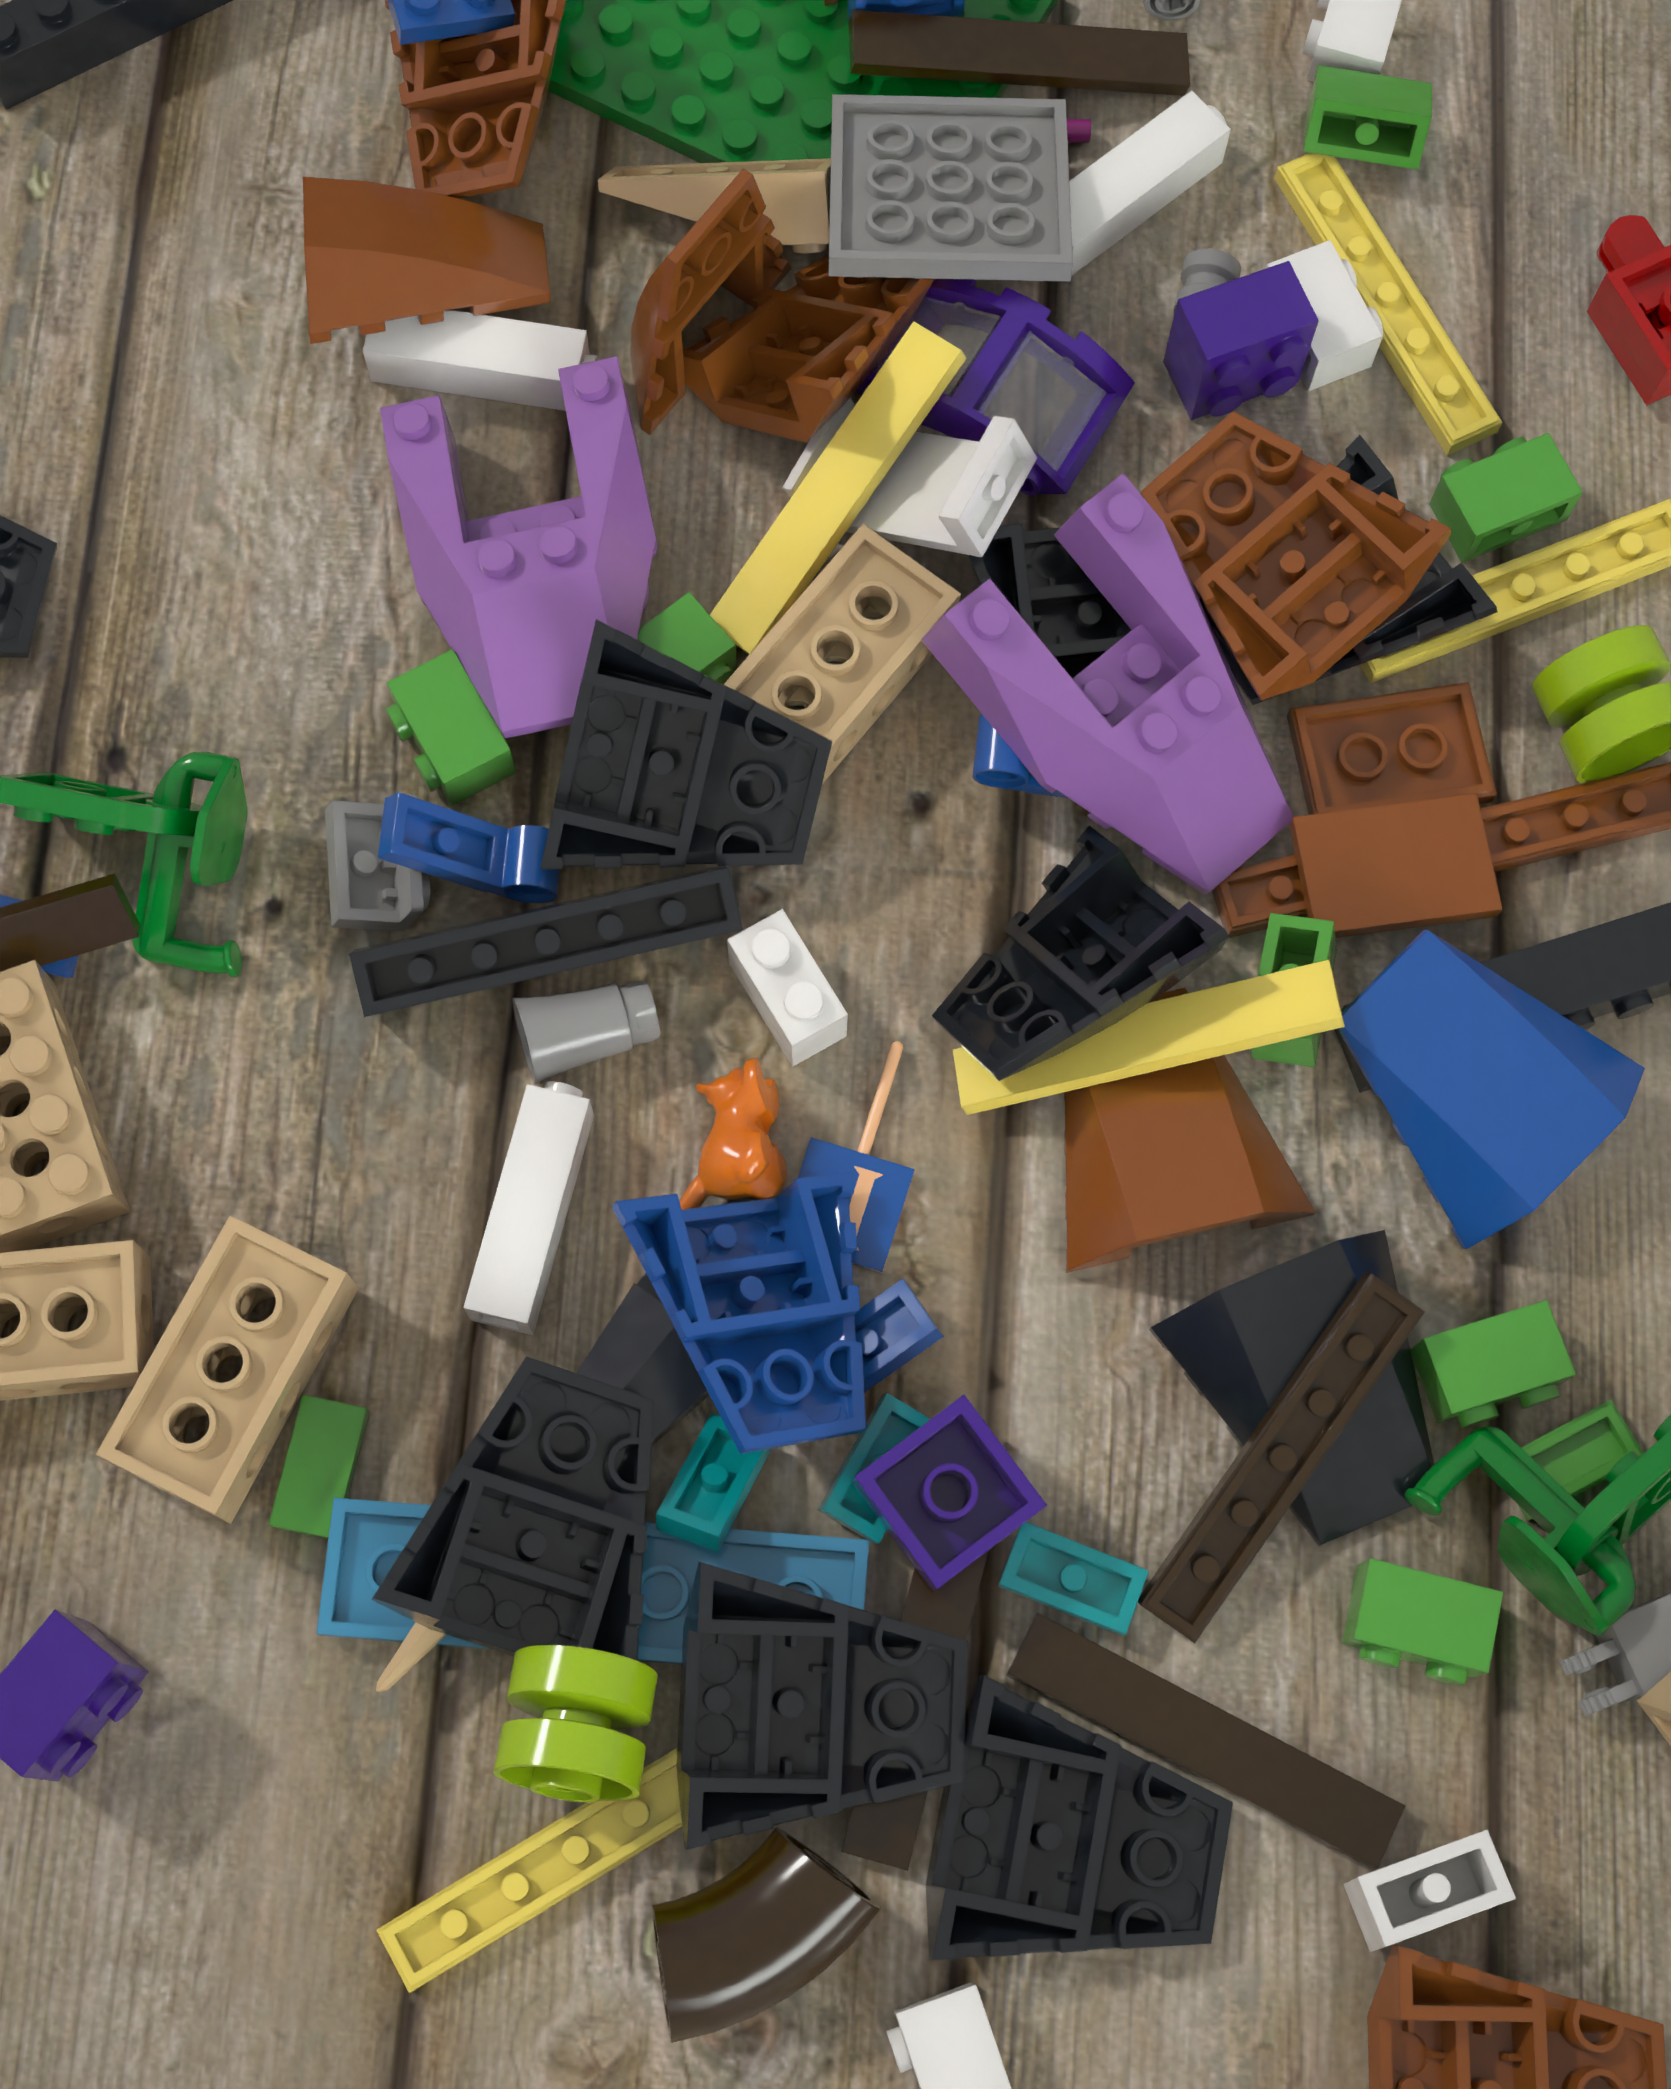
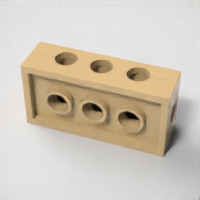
(832, 624)
(58, 1124)
(47, 1290)
(204, 1334)

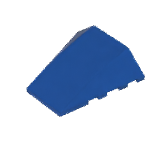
(1483, 1083)
(763, 1306)

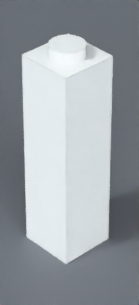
(1144, 175)
(477, 357)
(530, 1208)

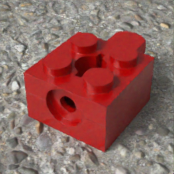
(1629, 301)

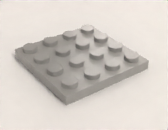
(949, 188)

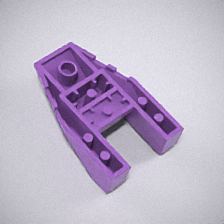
(528, 583)
(1151, 727)

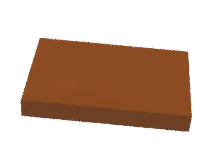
(1391, 749)
(1396, 865)

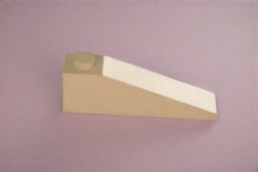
(792, 190)

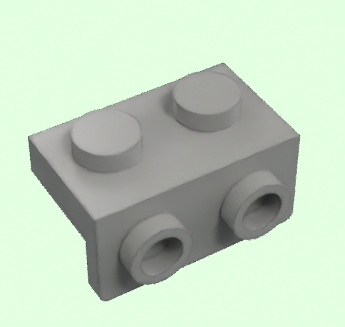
(361, 886)

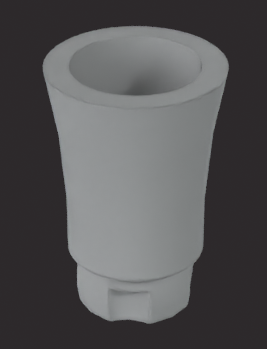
(583, 1026)

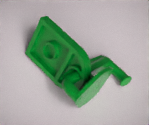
(173, 826)
(1577, 1536)

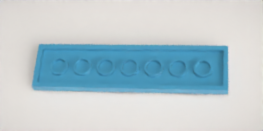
(372, 1534)

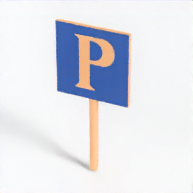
(878, 1183)

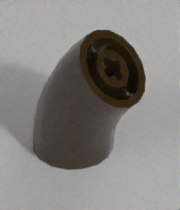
(754, 1936)

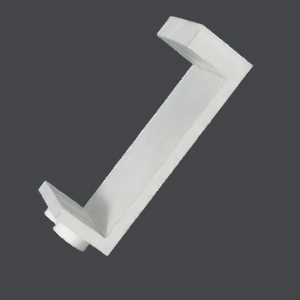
(940, 487)

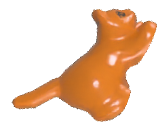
(738, 1153)

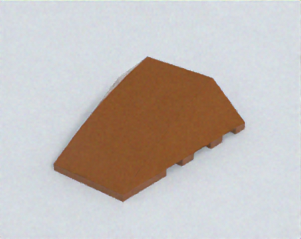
(478, 101)
(723, 248)
(412, 253)
(800, 350)
(1288, 550)
(1169, 1161)
(1475, 2030)

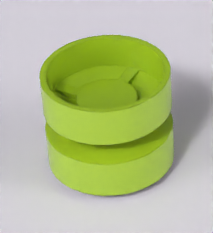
(1610, 702)
(574, 1741)

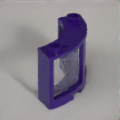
(1022, 370)

